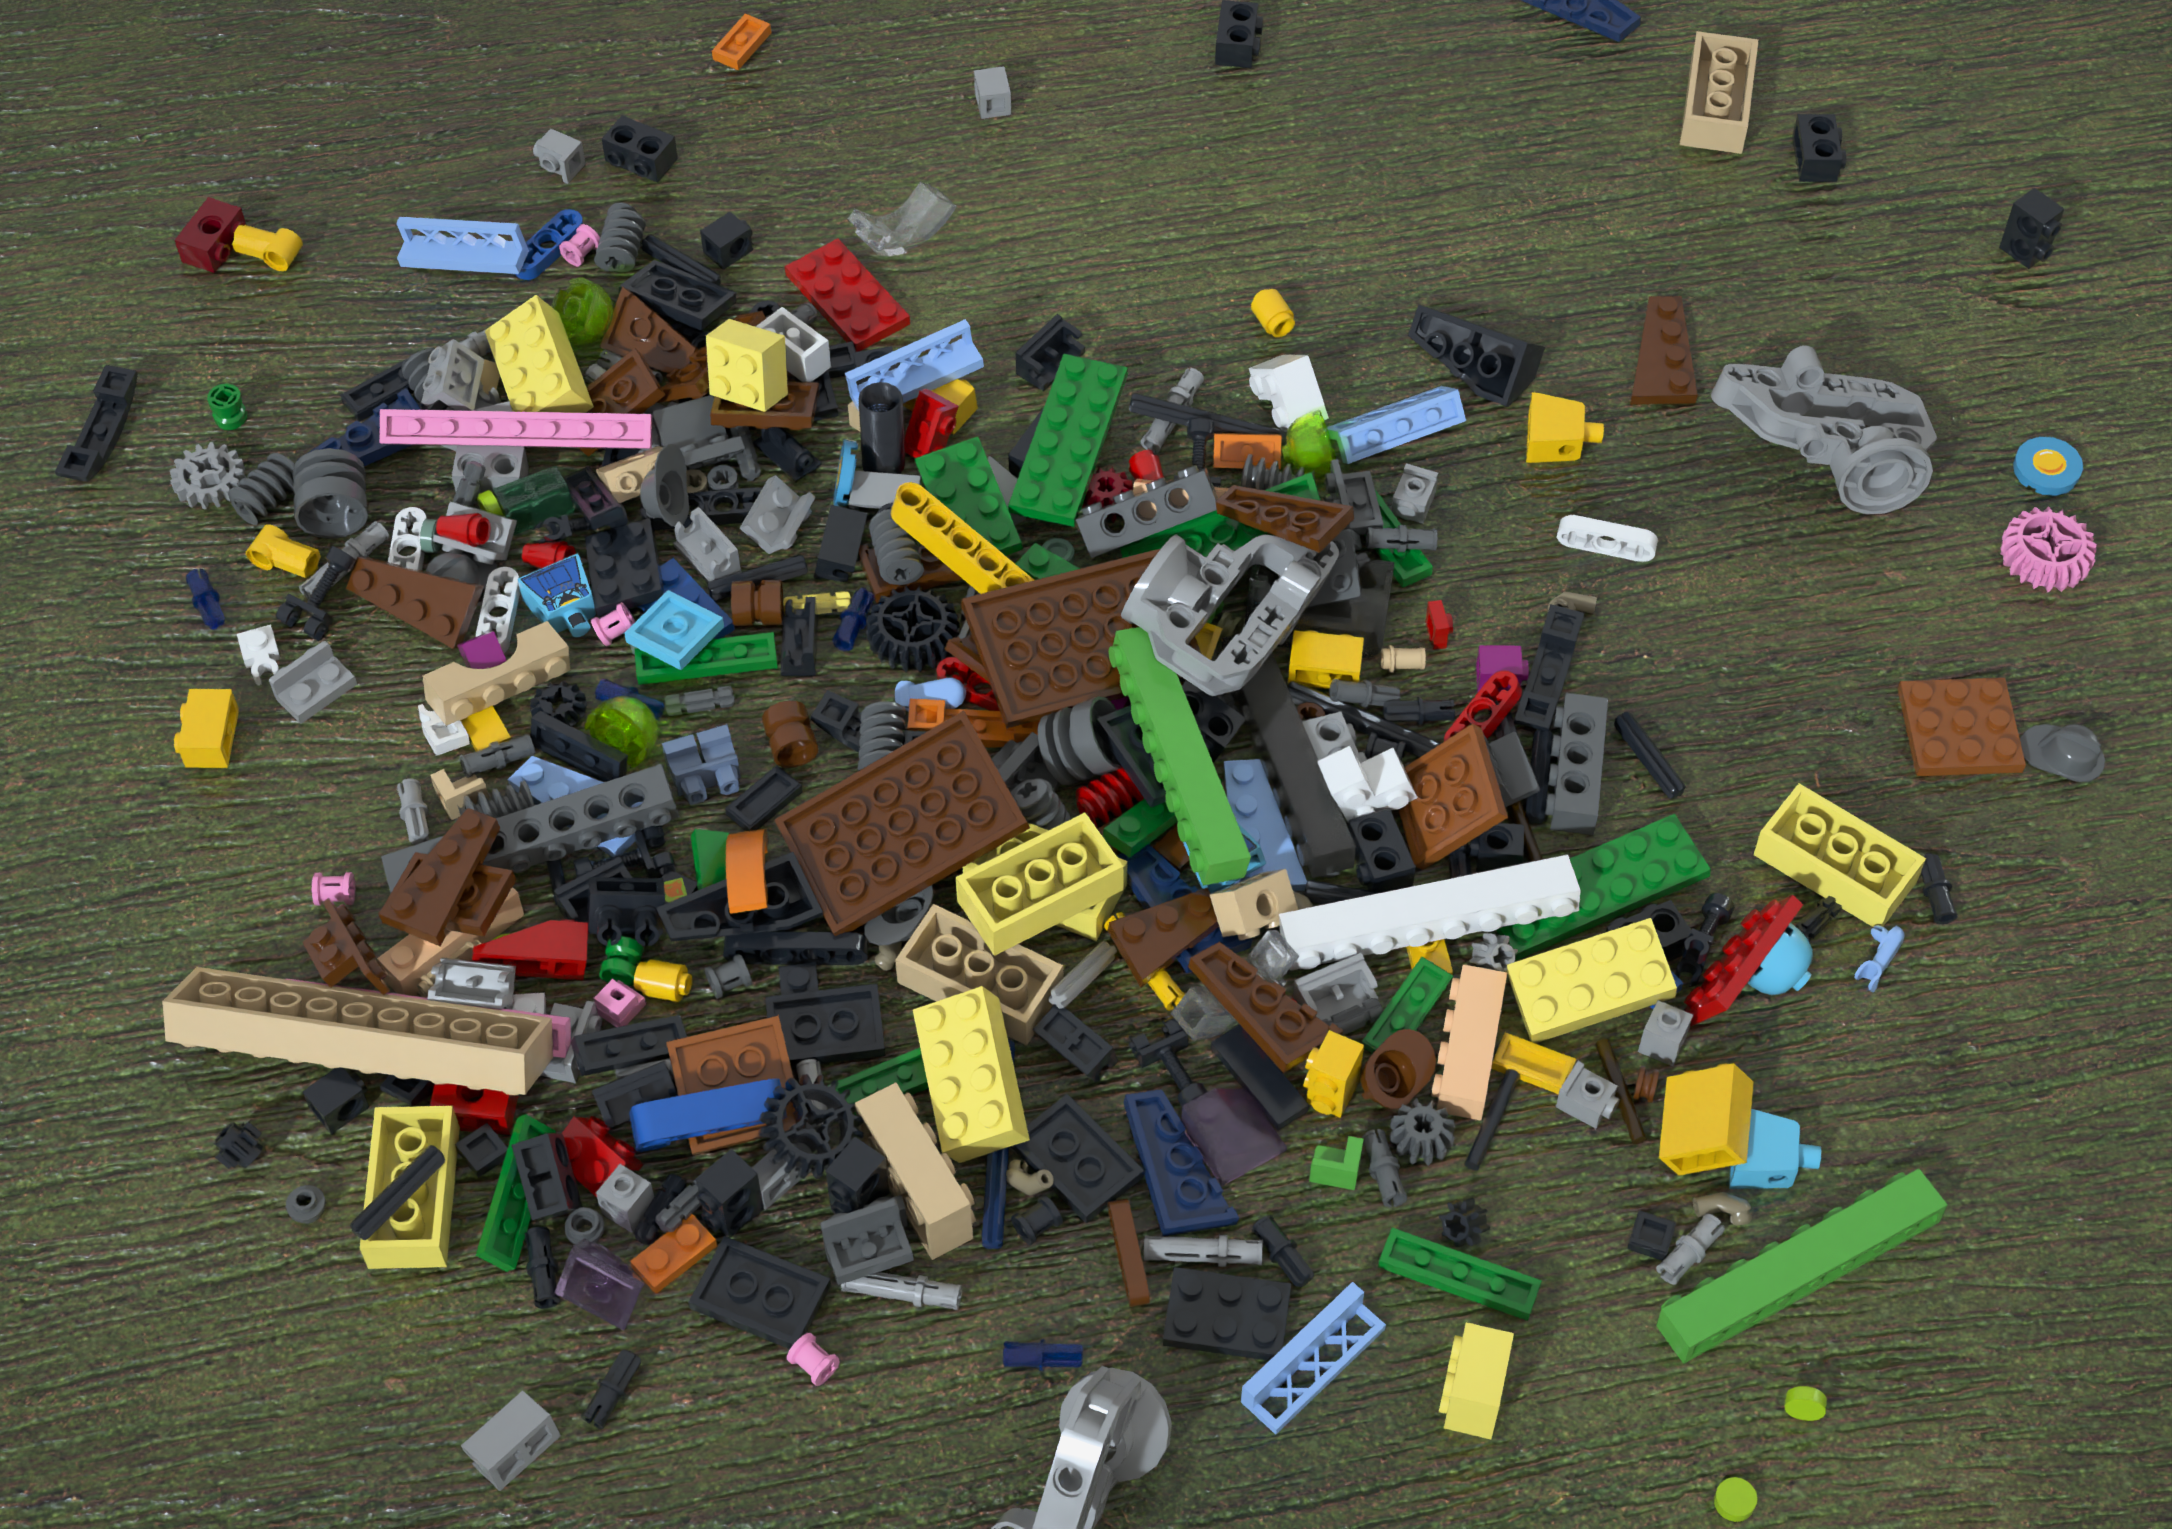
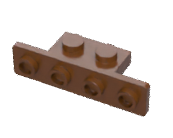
(341, 948)

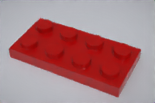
(847, 295)
(1741, 959)

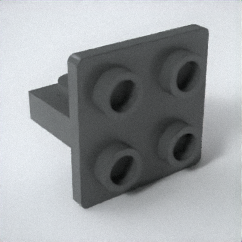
(1355, 491)
(1022, 762)
(1512, 768)
(865, 1241)

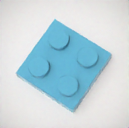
(674, 630)

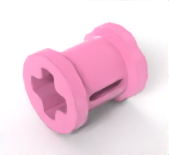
(579, 245)
(602, 625)
(333, 887)
(813, 1359)

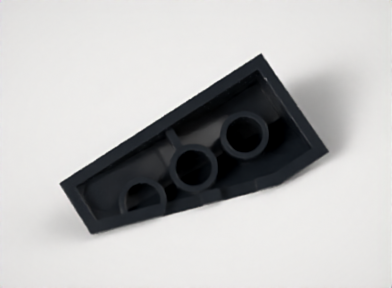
(1484, 358)
(708, 913)

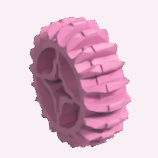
(2048, 549)

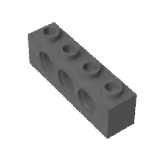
(1101, 538)
(1577, 810)

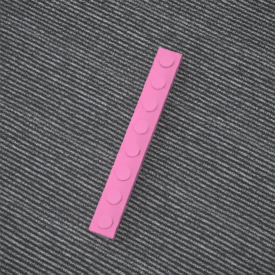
(516, 429)

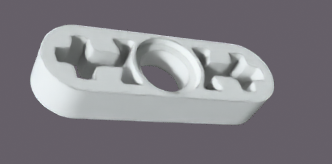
(402, 538)
(1629, 541)
(493, 599)

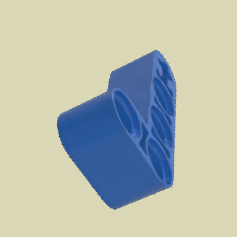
(699, 1114)

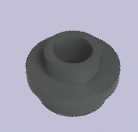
(307, 1213)
(582, 1217)

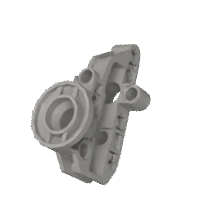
(1826, 420)
(1186, 588)
(1098, 1413)

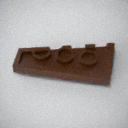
(1664, 358)
(1264, 1011)

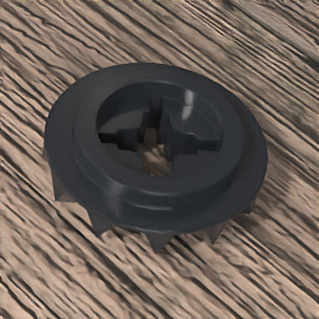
(569, 712)

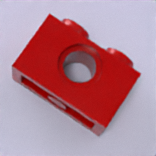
(492, 1108)

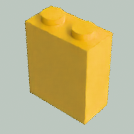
(1706, 1119)

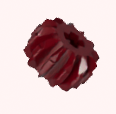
(1104, 487)

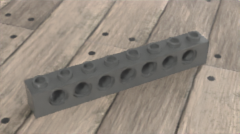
(574, 809)

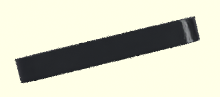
(709, 500)
(797, 948)

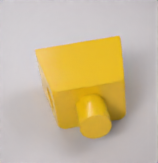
(1558, 429)

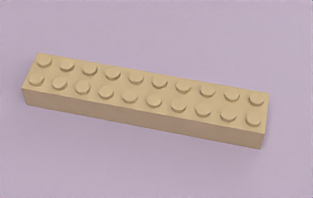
(359, 1030)

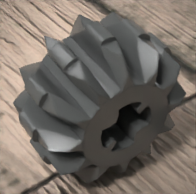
(1421, 1144)

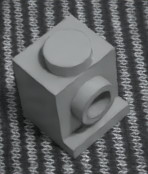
(560, 154)
(1414, 493)
(1587, 1096)

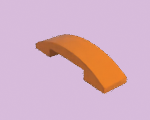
(989, 725)
(746, 870)

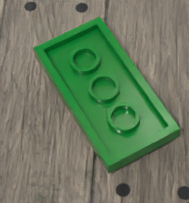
(967, 486)

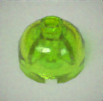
(584, 311)
(1309, 444)
(626, 726)

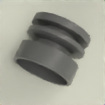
(330, 493)
(1073, 745)

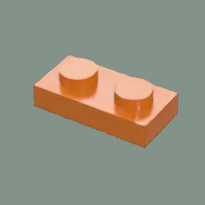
(741, 41)
(1233, 448)
(673, 1254)

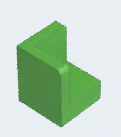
(1337, 1166)

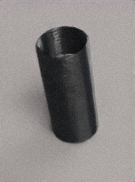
(881, 429)

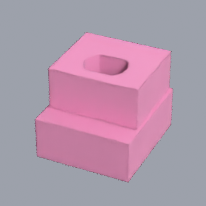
(618, 1011)

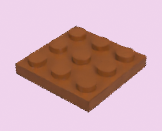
(1961, 727)
(1454, 799)
(728, 1059)

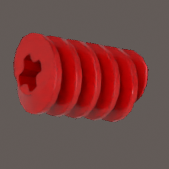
(1107, 796)

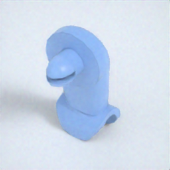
(942, 689)
(1889, 945)

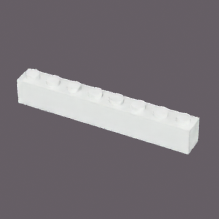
(1431, 912)

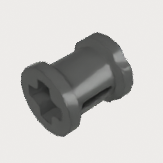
(728, 976)

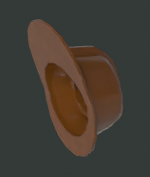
(1398, 1069)

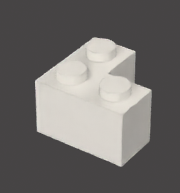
(805, 348)
(1290, 387)
(1369, 785)

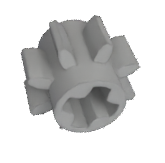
(1493, 952)

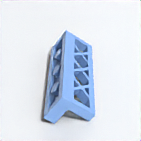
(464, 250)
(938, 367)
(1397, 423)
(1301, 1348)

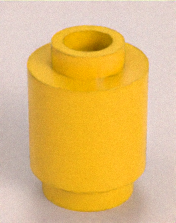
(1273, 312)
(662, 980)

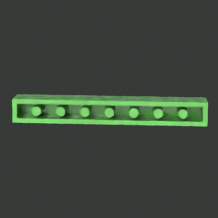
(1180, 760)
(1800, 1265)

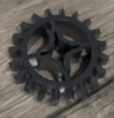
(896, 616)
(805, 1112)

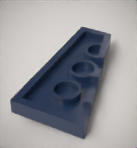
(1601, 16)
(364, 437)
(1158, 882)
(1174, 1170)

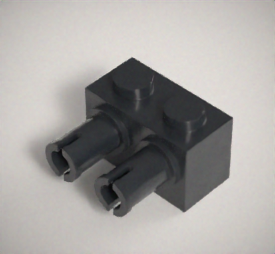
(625, 907)

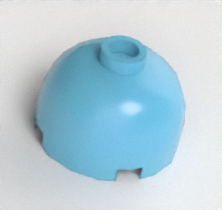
(1784, 964)

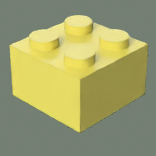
(747, 365)
(1475, 1380)

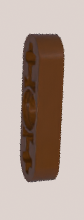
(1128, 1253)

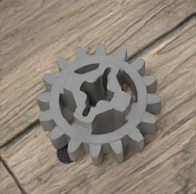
(207, 475)

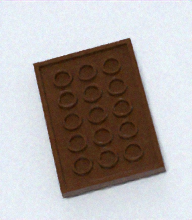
(1053, 636)
(901, 824)

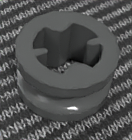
(725, 473)

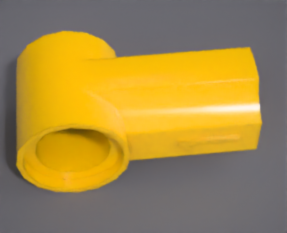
(274, 248)
(275, 549)

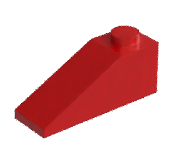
(542, 950)

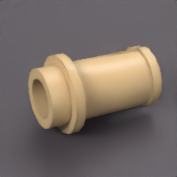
(1402, 658)

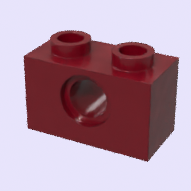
(209, 235)

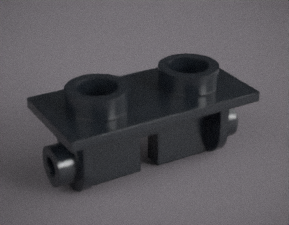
(787, 452)

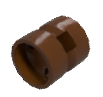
(757, 602)
(790, 734)

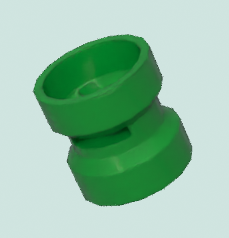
(227, 406)
(621, 961)

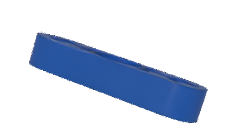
(549, 232)

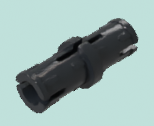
(542, 1267)

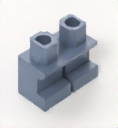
(718, 767)

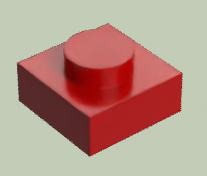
(1438, 624)

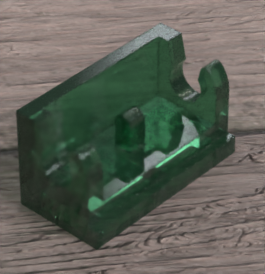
(534, 498)

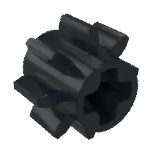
(238, 1145)
(1464, 1222)

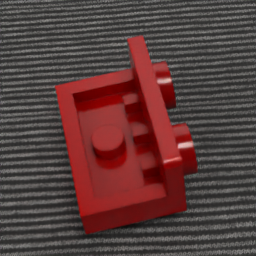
(930, 424)
(595, 1152)

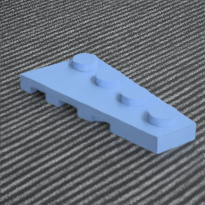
(552, 781)
(1260, 816)

